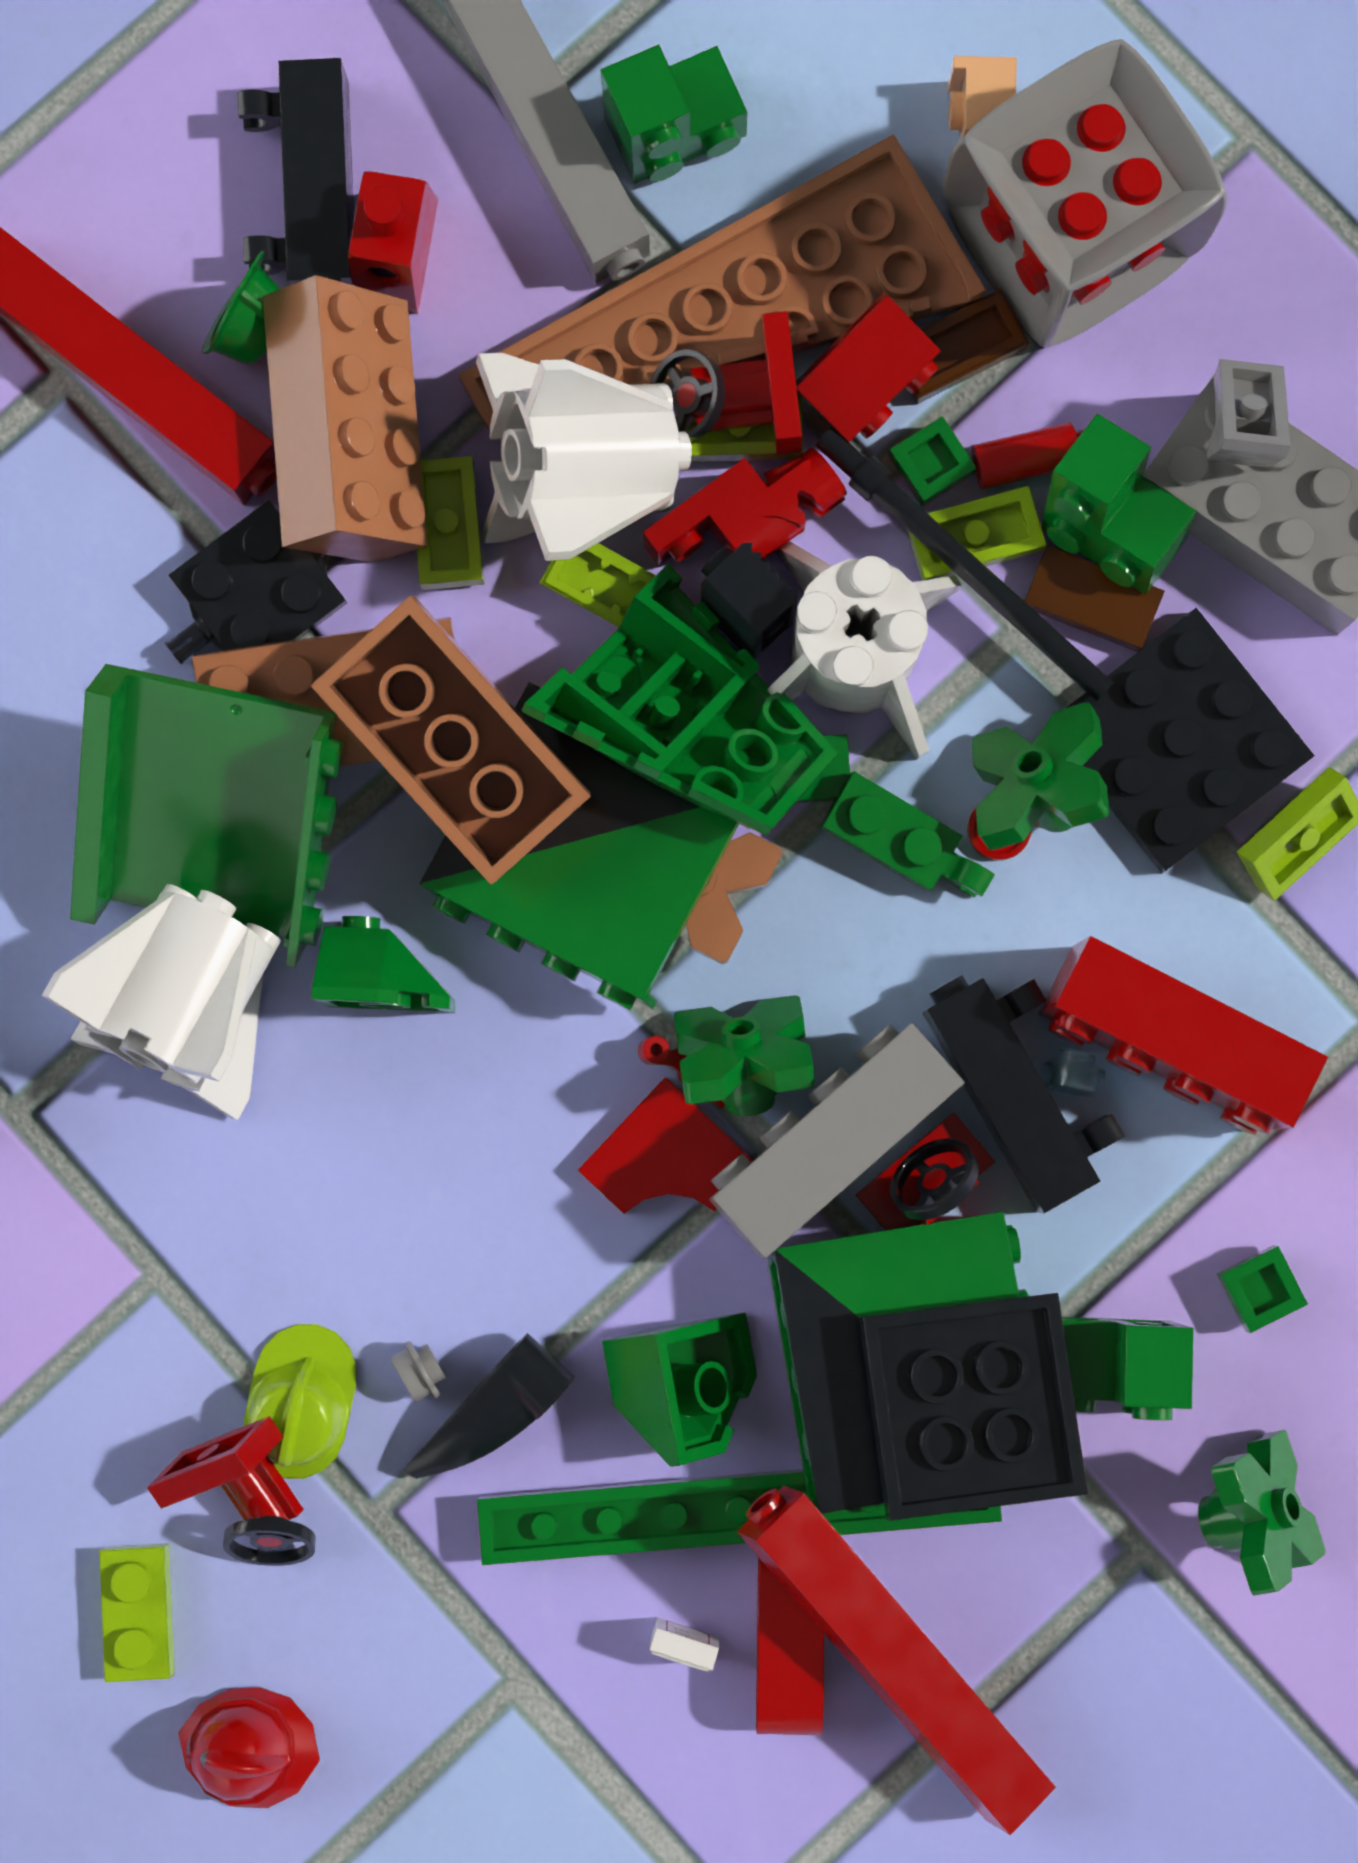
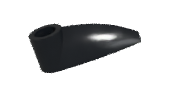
(497, 1409)

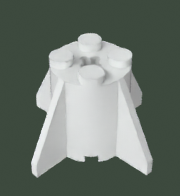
(576, 453)
(877, 607)
(174, 994)

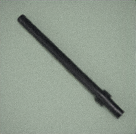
(873, 481)

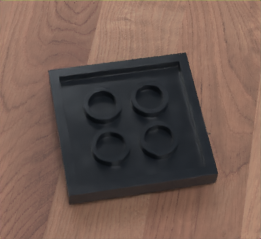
(1188, 741)
(972, 1406)

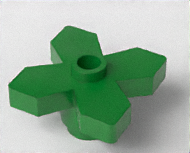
(1042, 780)
(744, 1057)
(1261, 1514)

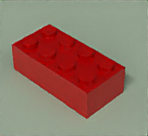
(1183, 1036)

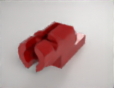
(747, 510)

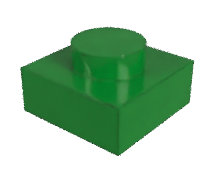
(932, 461)
(1262, 1289)

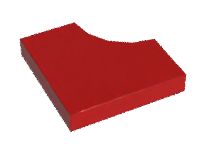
(661, 1152)

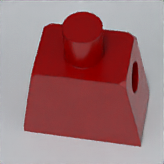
(392, 233)

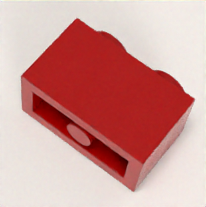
(868, 369)

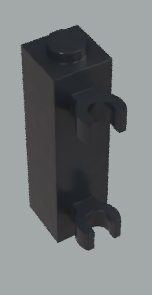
(315, 165)
(1012, 1095)

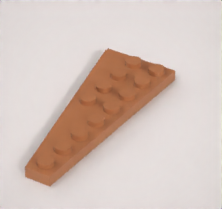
(810, 253)

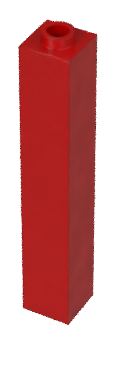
(133, 374)
(895, 1657)

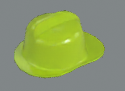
(308, 1391)

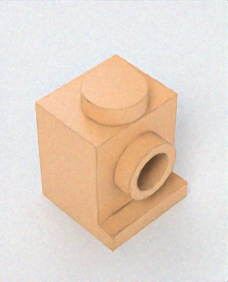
(977, 88)

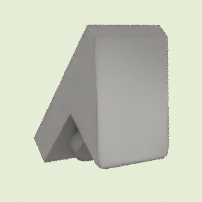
(1249, 414)

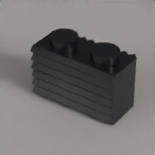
(747, 598)

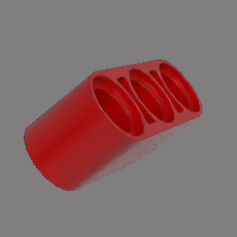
(787, 1663)

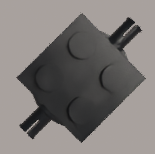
(252, 589)

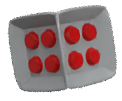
(1083, 192)

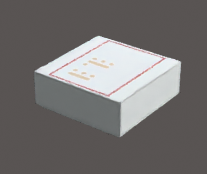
(684, 1645)

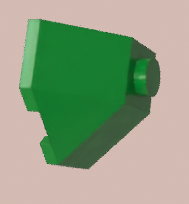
(373, 970)
(683, 1384)

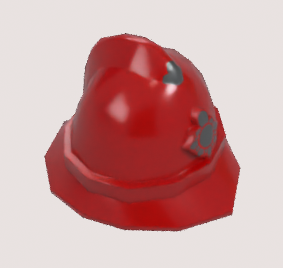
(249, 1747)

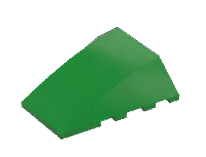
(687, 711)

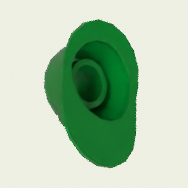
(241, 324)

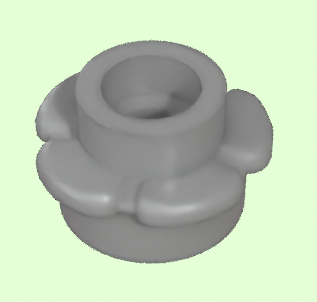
(418, 1371)

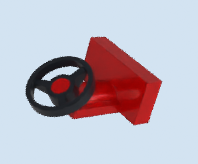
(740, 392)
(927, 1177)
(253, 1485)

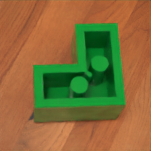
(671, 112)
(1111, 511)
(1132, 1363)

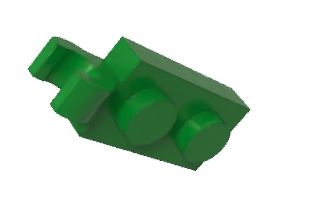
(901, 837)

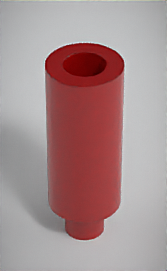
(1022, 455)

